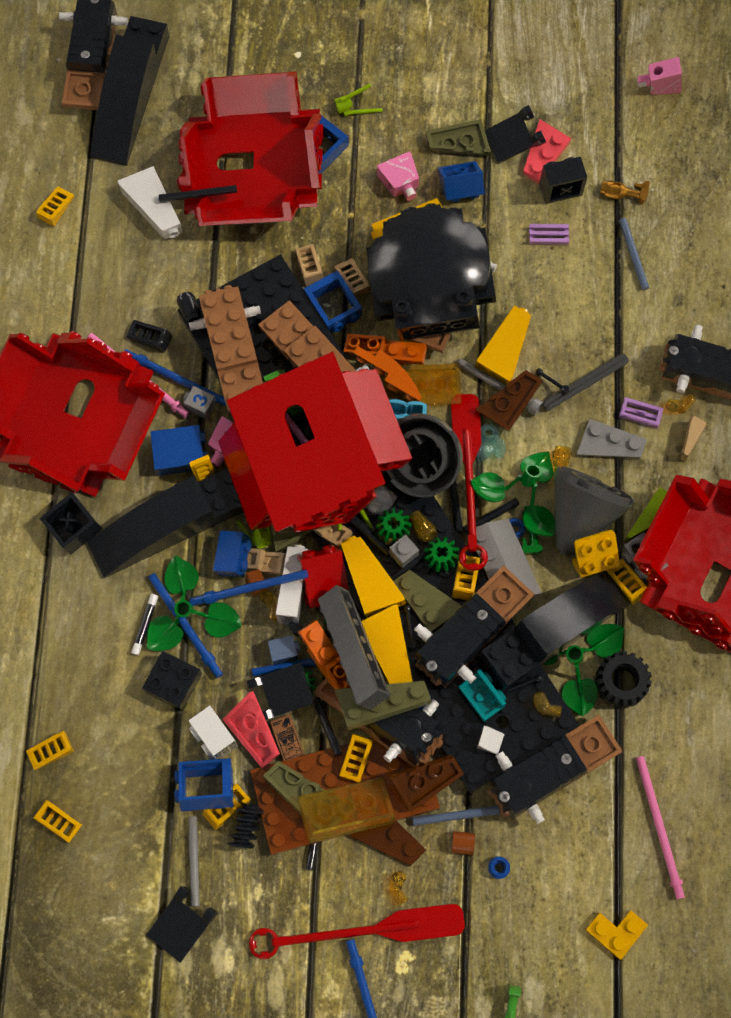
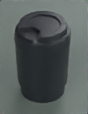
(188, 307)

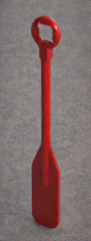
(468, 430)
(401, 926)

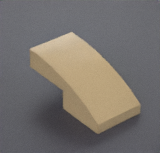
(333, 535)
(266, 561)

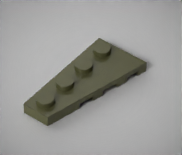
(402, 699)
(290, 784)

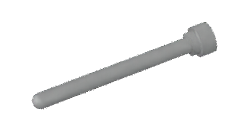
(533, 406)

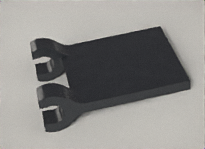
(513, 136)
(284, 690)
(179, 926)

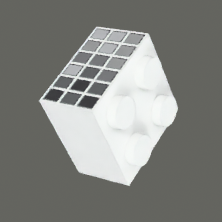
(213, 733)

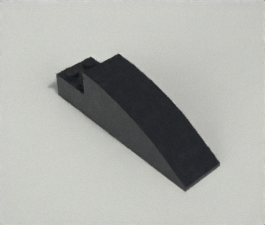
(127, 88)
(165, 521)
(552, 629)

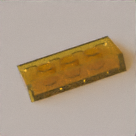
(436, 383)
(346, 810)

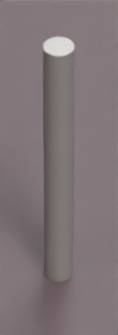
(194, 867)

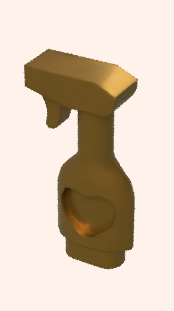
(618, 190)

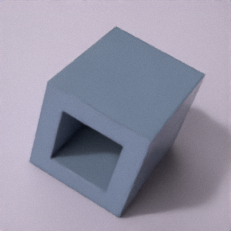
(284, 649)

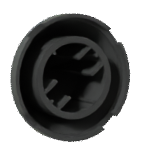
(434, 454)
(584, 507)

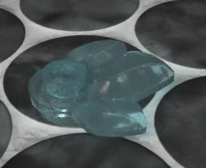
(490, 444)

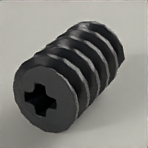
(246, 826)

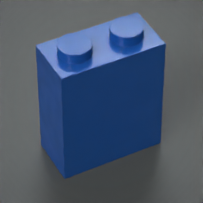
(176, 448)

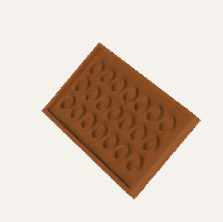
(285, 825)

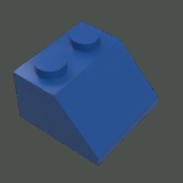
(461, 181)

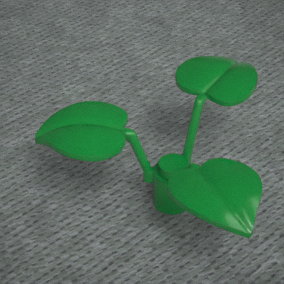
(534, 469)
(220, 620)
(582, 694)

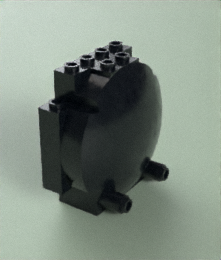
(430, 272)

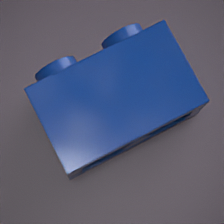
(232, 554)

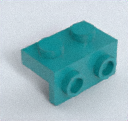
(483, 695)

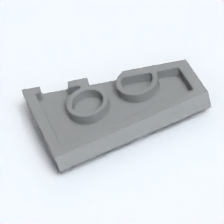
(606, 441)

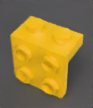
(596, 553)

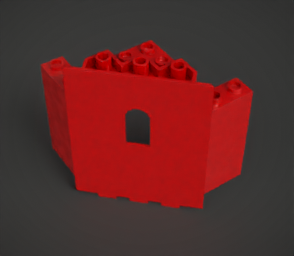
(256, 117)
(58, 445)
(326, 477)
(690, 536)

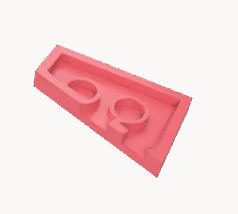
(550, 151)
(252, 730)

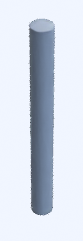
(634, 254)
(456, 815)

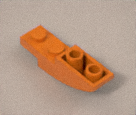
(400, 351)
(396, 377)
(324, 655)

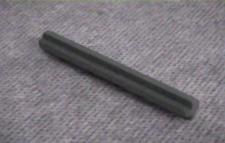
(586, 381)

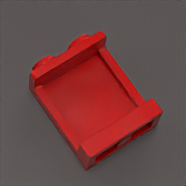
(324, 572)

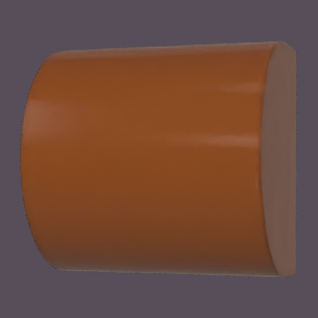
(254, 576)
(463, 843)

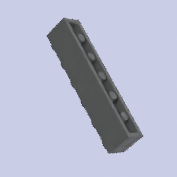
(353, 648)

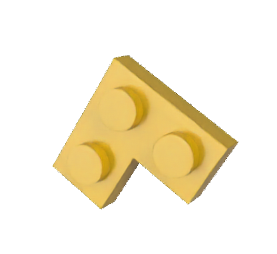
(620, 938)

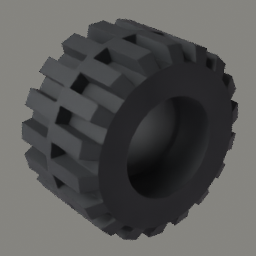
(635, 668)

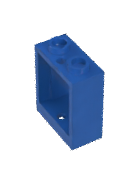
(337, 137)
(326, 285)
(204, 768)

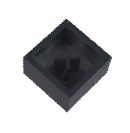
(563, 179)
(71, 523)
(172, 681)

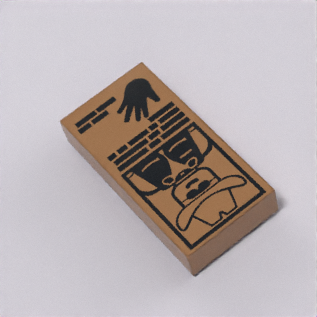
(287, 737)

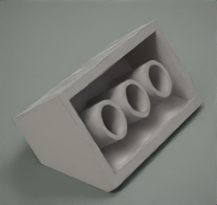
(504, 549)

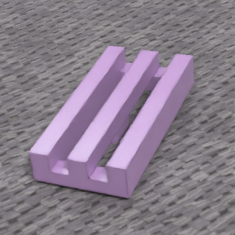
(548, 230)
(627, 401)

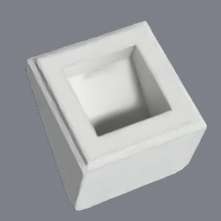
(490, 740)

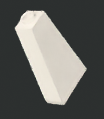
(143, 193)
(291, 593)

